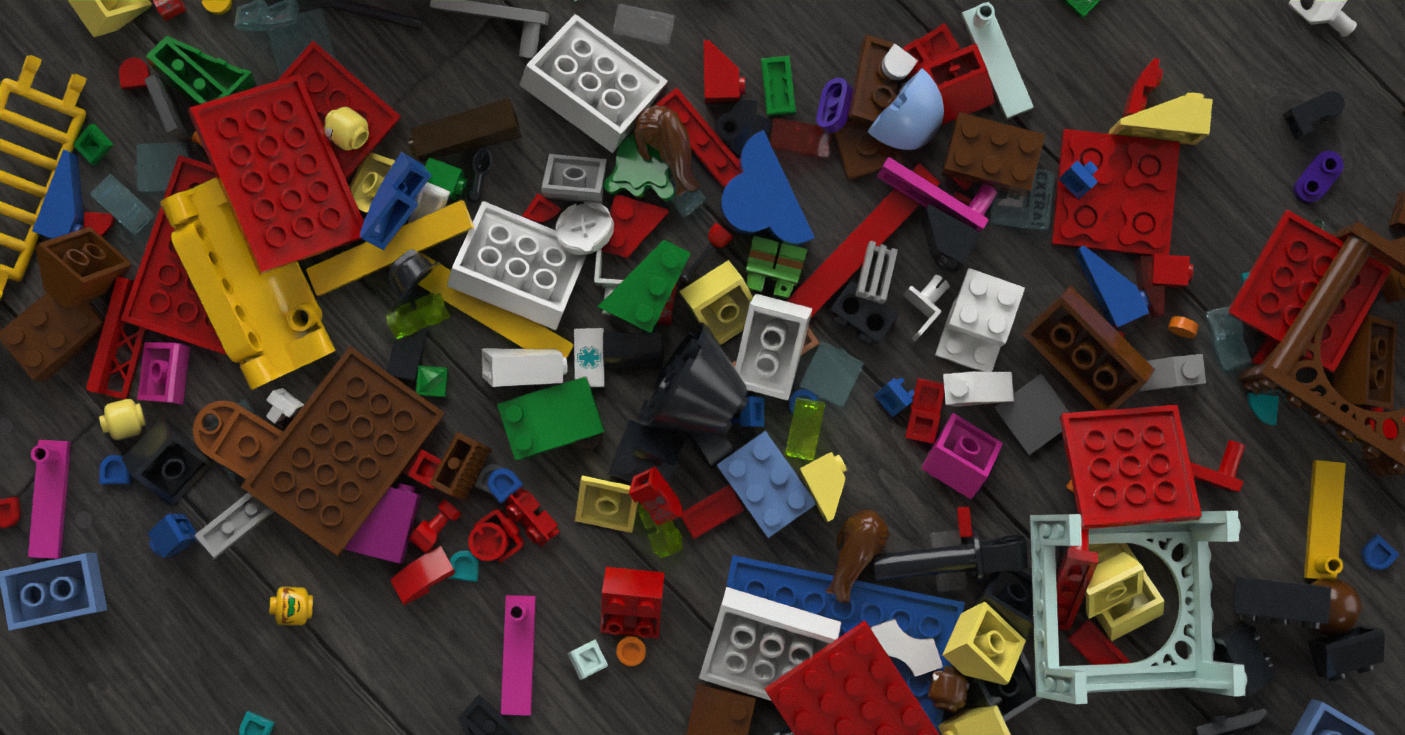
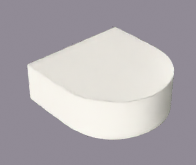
(897, 63)

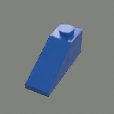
(63, 202)
(1114, 292)

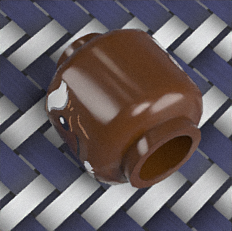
(948, 689)

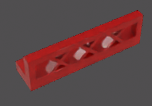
(110, 342)

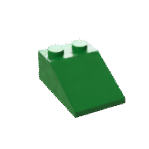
(550, 418)

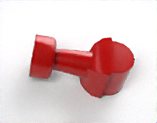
(426, 534)

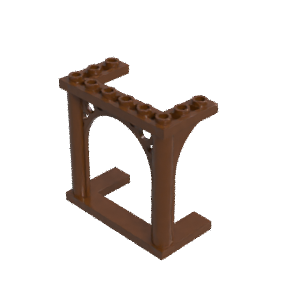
(1279, 369)

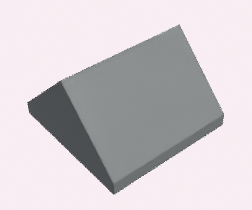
(574, 178)

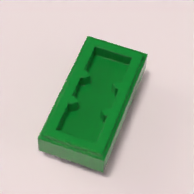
(778, 86)

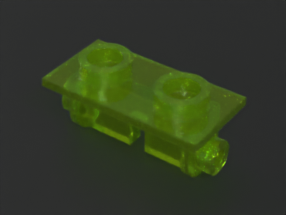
(429, 312)
(666, 539)

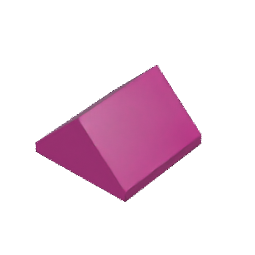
(163, 372)

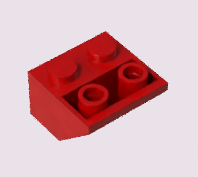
(961, 82)
(631, 602)

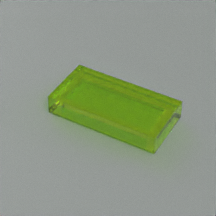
(805, 428)

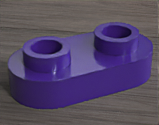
(834, 105)
(1319, 176)

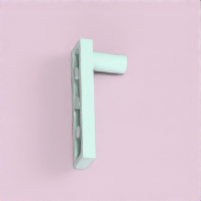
(1002, 70)

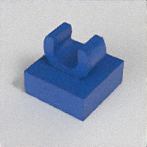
(1079, 178)
(894, 397)
(752, 413)

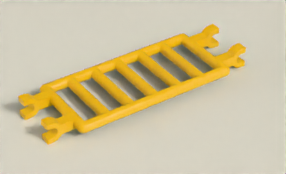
(65, 106)

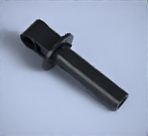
(977, 556)

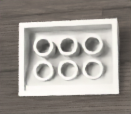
(592, 82)
(516, 266)
(761, 642)

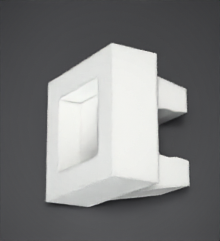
(283, 405)

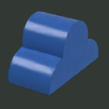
(763, 197)

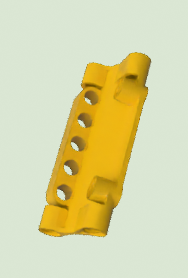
(250, 312)

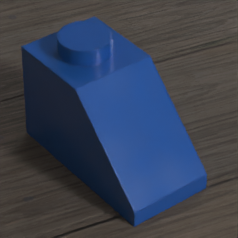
(171, 535)

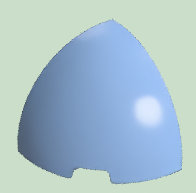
(912, 116)

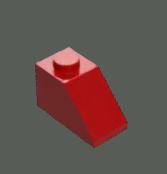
(721, 77)

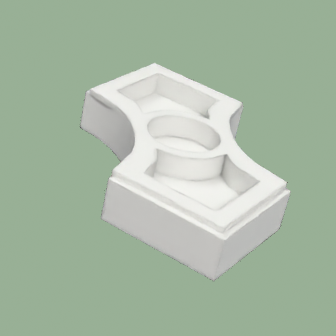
(918, 654)

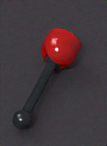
(718, 238)

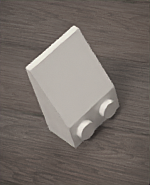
(772, 345)

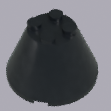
(696, 389)

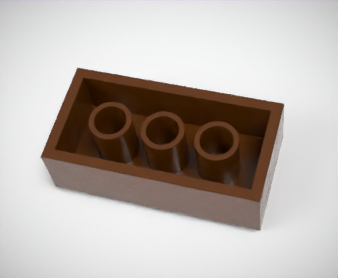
(1088, 351)

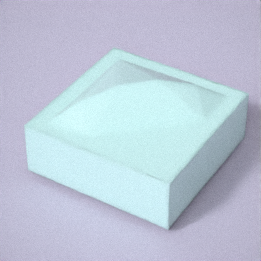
(587, 659)

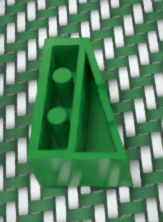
(197, 74)
(647, 288)

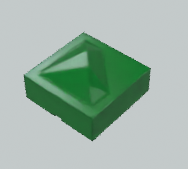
(93, 144)
(432, 381)

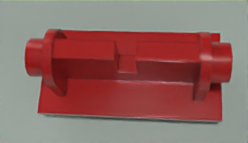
(521, 508)

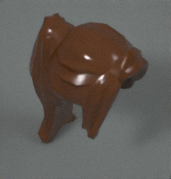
(666, 133)
(863, 538)

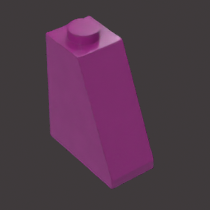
(389, 525)

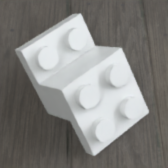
(979, 321)

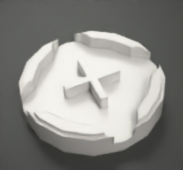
(584, 228)

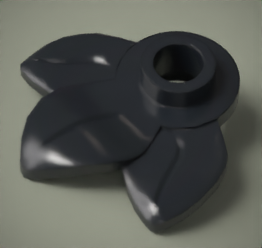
(746, 124)

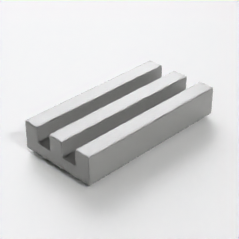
(882, 252)

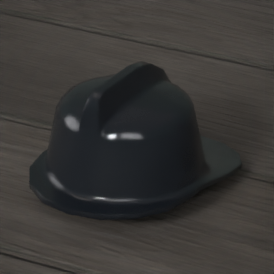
(407, 274)

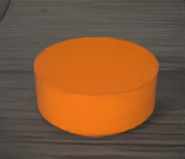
(1183, 327)
(631, 651)

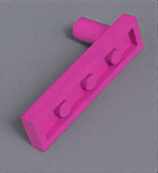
(927, 193)
(49, 498)
(518, 655)

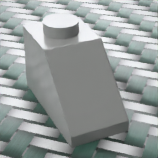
(1176, 372)

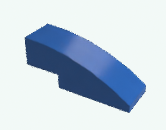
(394, 201)

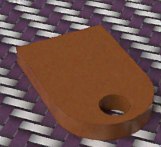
(238, 440)

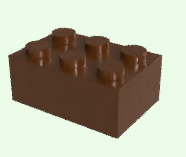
(993, 154)
(50, 335)

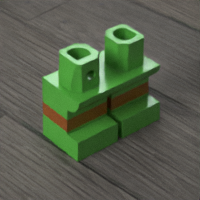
(761, 266)

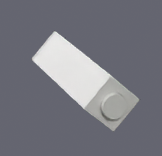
(522, 366)
(978, 388)

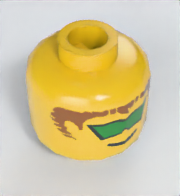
(291, 606)

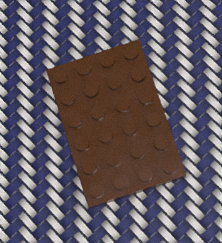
(343, 451)

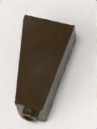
(466, 131)

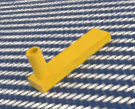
(1324, 520)

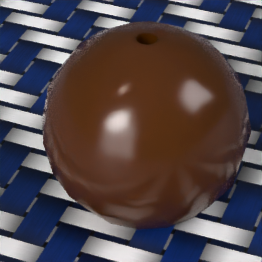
(1344, 607)

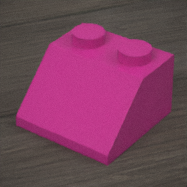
(962, 456)

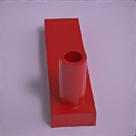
(1227, 471)
(1073, 580)

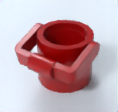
(492, 540)

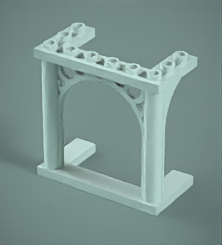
(1197, 671)

